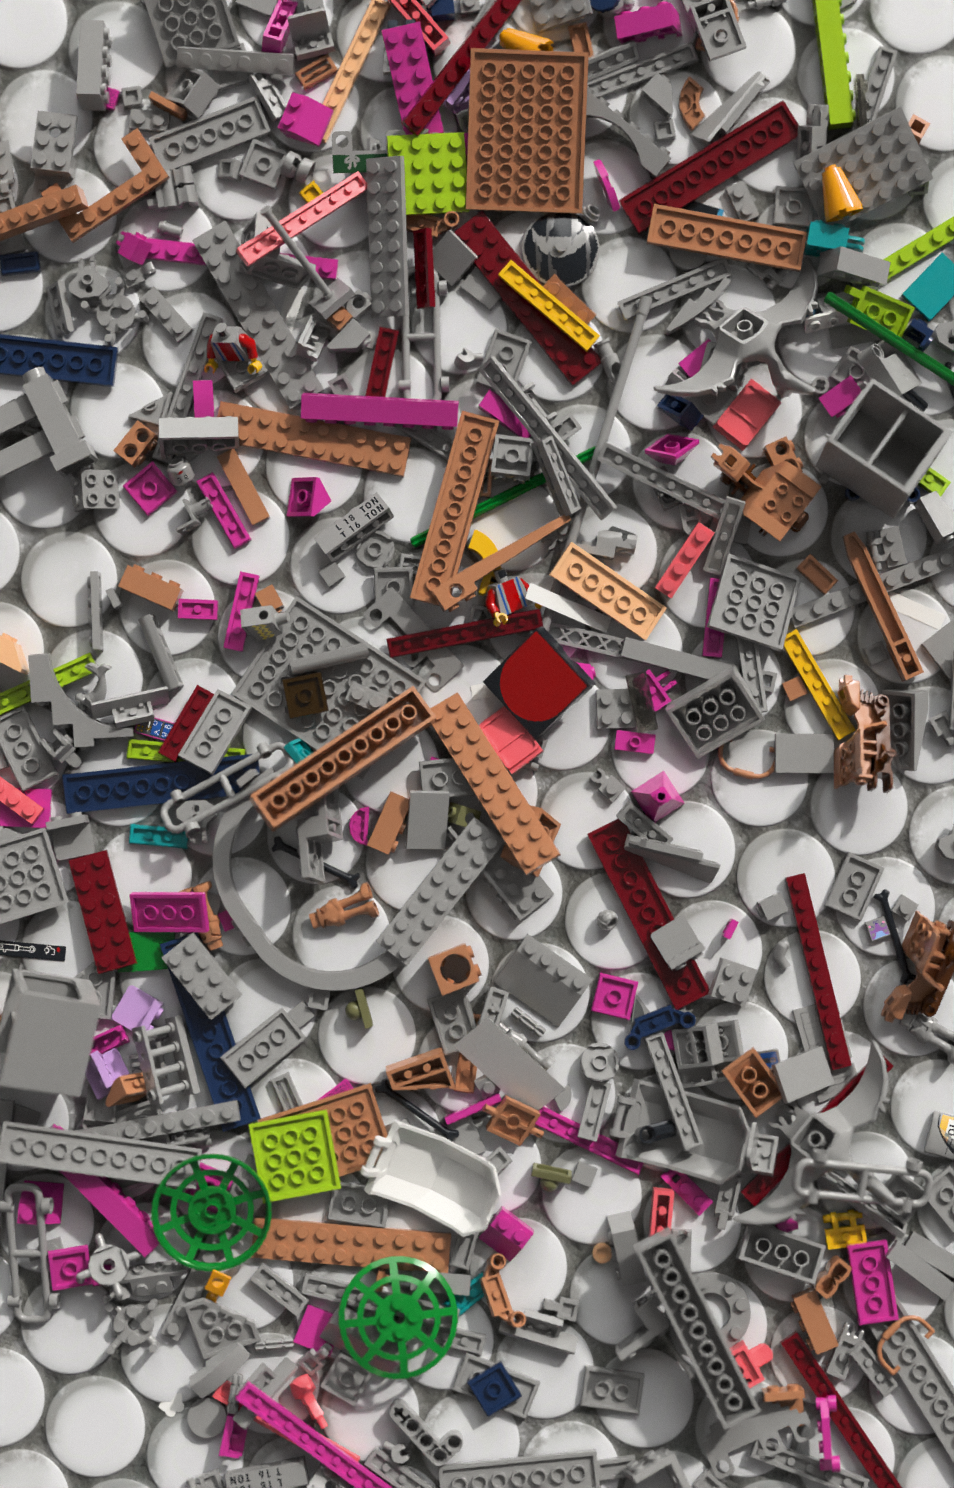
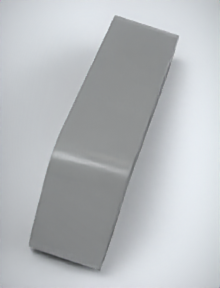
(423, 1430)

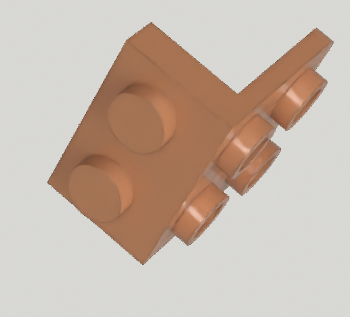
(789, 1395)

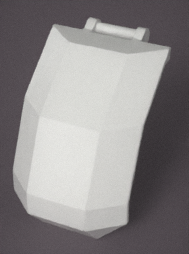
(433, 1178)

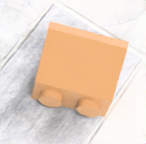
(12, 654)

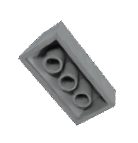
(781, 1253)
(332, 1335)

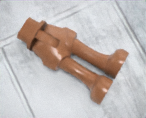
(333, 912)
(212, 937)

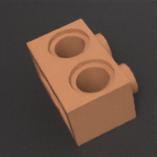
(131, 441)
(789, 456)

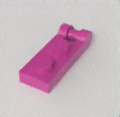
(688, 1191)

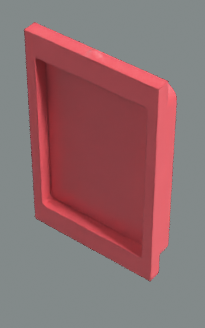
(747, 414)
(510, 739)

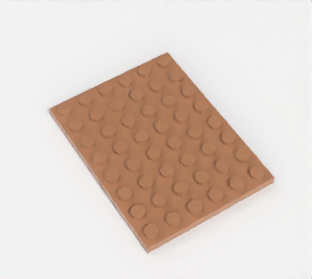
(526, 130)

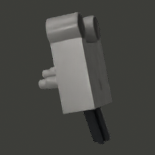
(893, 371)

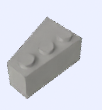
(853, 267)
(623, 1238)

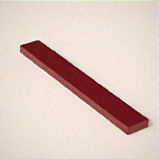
(463, 633)

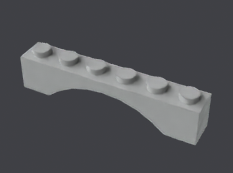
(651, 157)

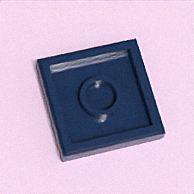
(494, 1388)

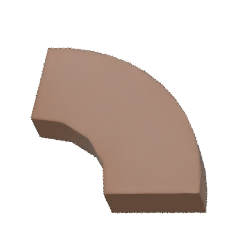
(689, 103)

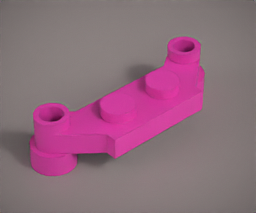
(828, 1461)

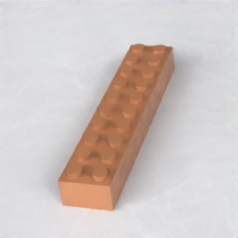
(342, 759)

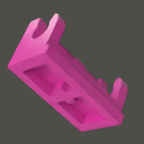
(110, 1039)
(233, 1438)

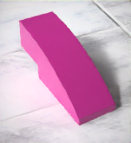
(203, 398)
(496, 408)

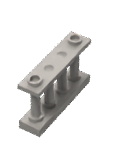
(182, 1056)

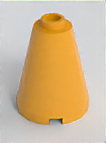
(519, 40)
(838, 195)

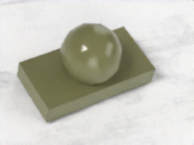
(359, 1009)
(551, 1176)

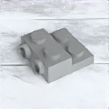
(512, 458)

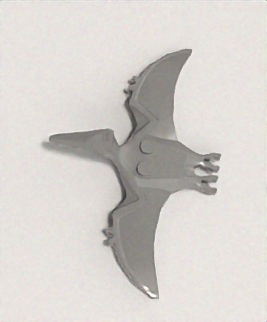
(751, 337)
(829, 1132)

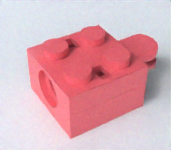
(751, 1360)

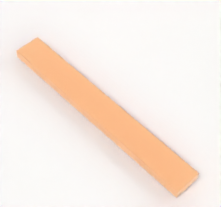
(354, 60)

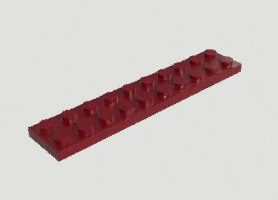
(712, 165)
(493, 256)
(645, 909)

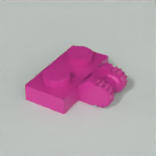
(658, 693)

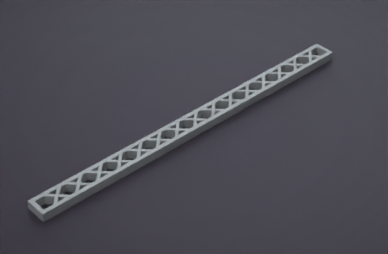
(603, 644)

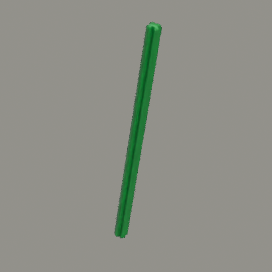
(889, 337)
(506, 495)

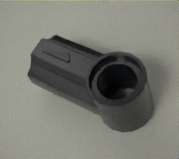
(656, 1131)

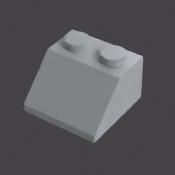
(193, 91)

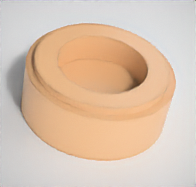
(602, 1253)

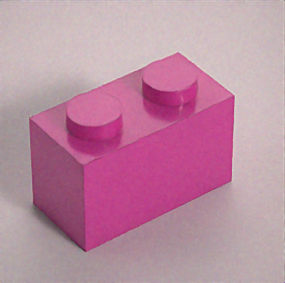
(840, 397)

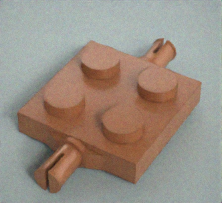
(513, 1120)

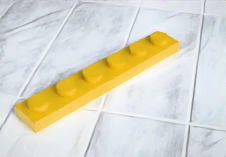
(548, 305)
(817, 685)

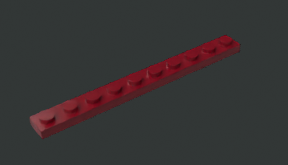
(458, 65)
(818, 971)
(763, 1184)
(843, 1417)

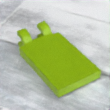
(881, 308)

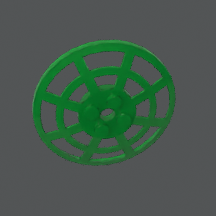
(211, 1223)
(384, 1317)

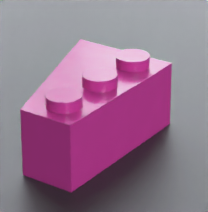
(647, 23)

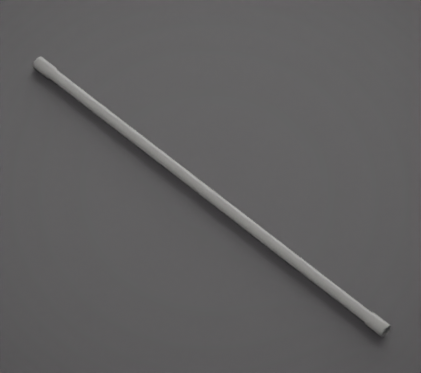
(642, 313)

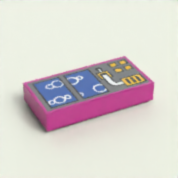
(157, 728)

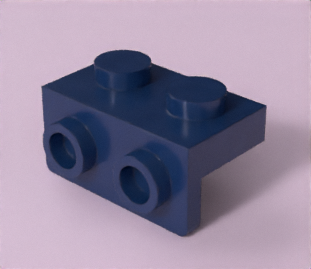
(920, 333)

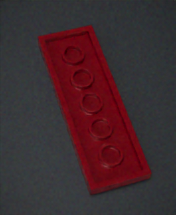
(102, 912)

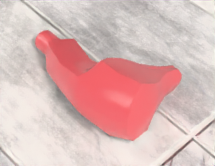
(303, 1389)

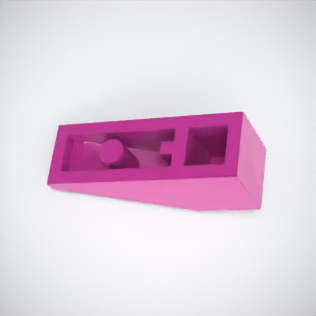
(278, 29)

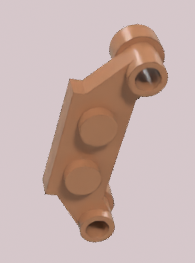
(438, 225)
(496, 1293)

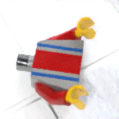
(231, 344)
(506, 596)

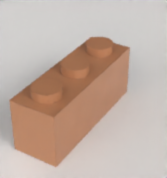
(151, 587)
(390, 824)
(813, 1321)

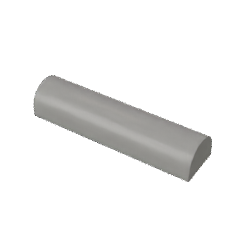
(161, 652)
(329, 658)

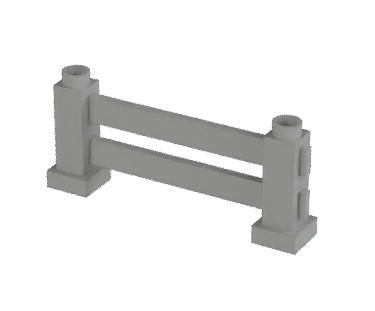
(60, 431)

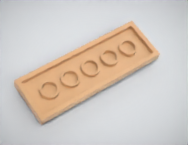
(607, 591)

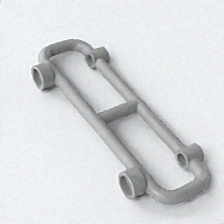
(441, 384)
(191, 826)
(820, 1159)
(43, 1206)

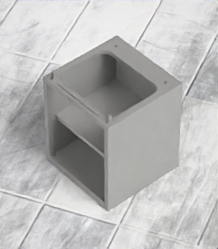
(882, 448)
(47, 1032)

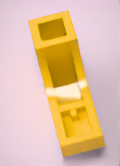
(483, 547)

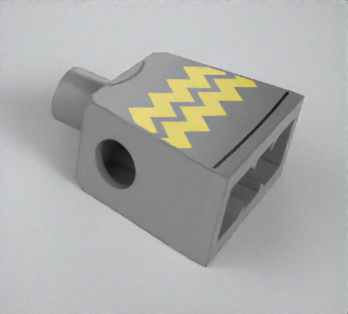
(263, 622)

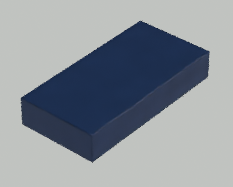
(20, 263)

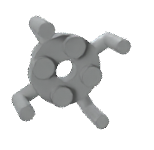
(113, 302)
(111, 1277)
(123, 1330)

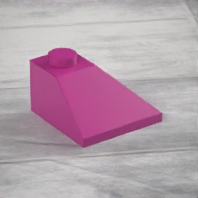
(27, 1205)

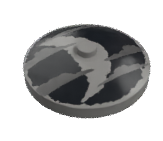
(561, 246)

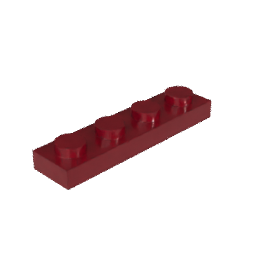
(424, 268)
(382, 362)
(185, 723)

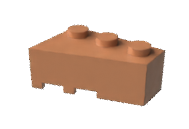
(421, 1072)

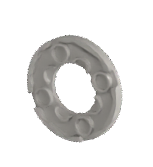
(737, 1299)

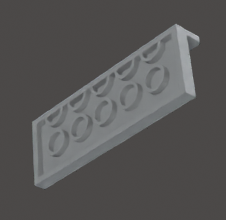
(513, 887)

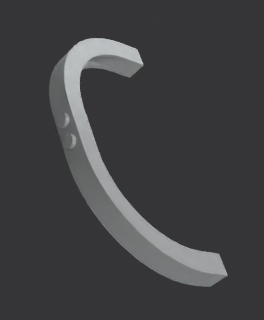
(253, 933)

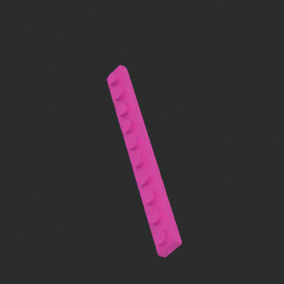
(187, 253)
(308, 1438)

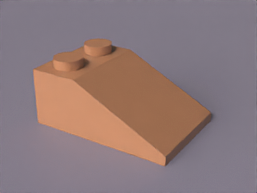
(753, 1082)

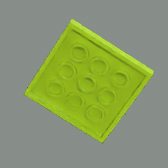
(433, 171)
(295, 1155)

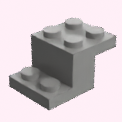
(707, 1044)

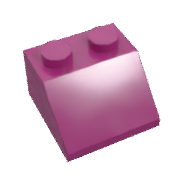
(305, 119)
(506, 1234)

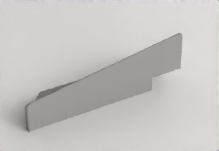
(731, 111)
(673, 856)

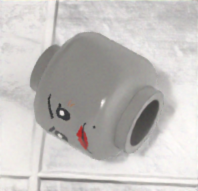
(180, 472)

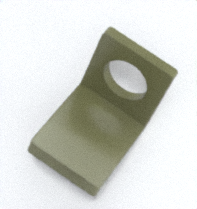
(457, 814)

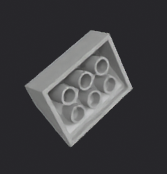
(715, 712)
(543, 980)

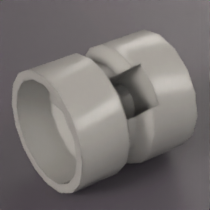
(299, 168)

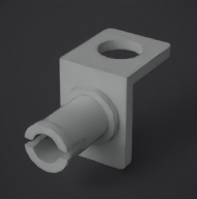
(194, 512)

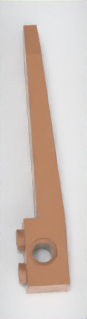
(466, 579)
(882, 608)

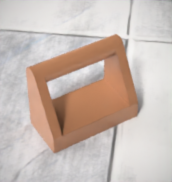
(126, 1089)

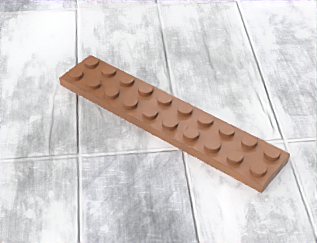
(319, 440)
(455, 504)
(493, 785)
(351, 1244)

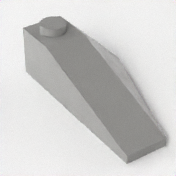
(907, 724)

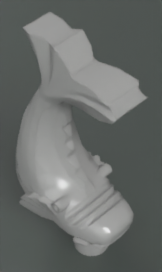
(100, 689)

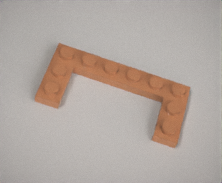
(108, 206)

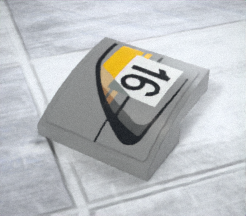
(941, 1135)

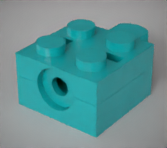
(825, 237)

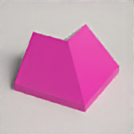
(671, 449)
(307, 497)

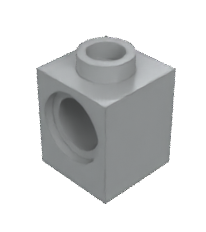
(359, 296)
(772, 906)

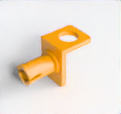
(217, 1285)

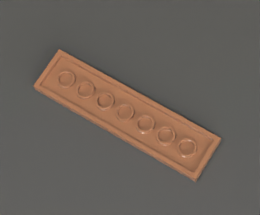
(726, 237)

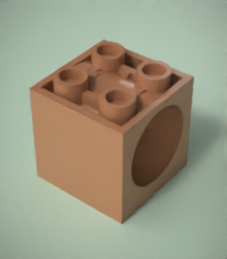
(448, 985)

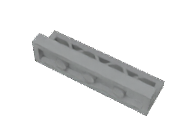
(556, 476)

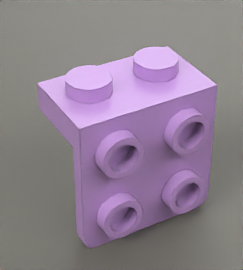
(137, 1009)

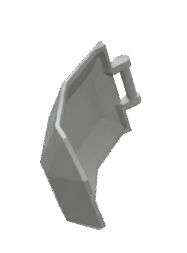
(718, 1122)

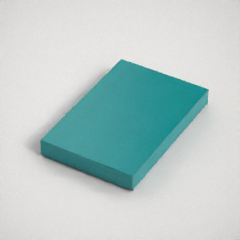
(932, 288)

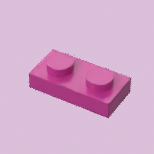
(198, 609)

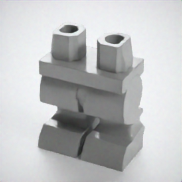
(170, 195)

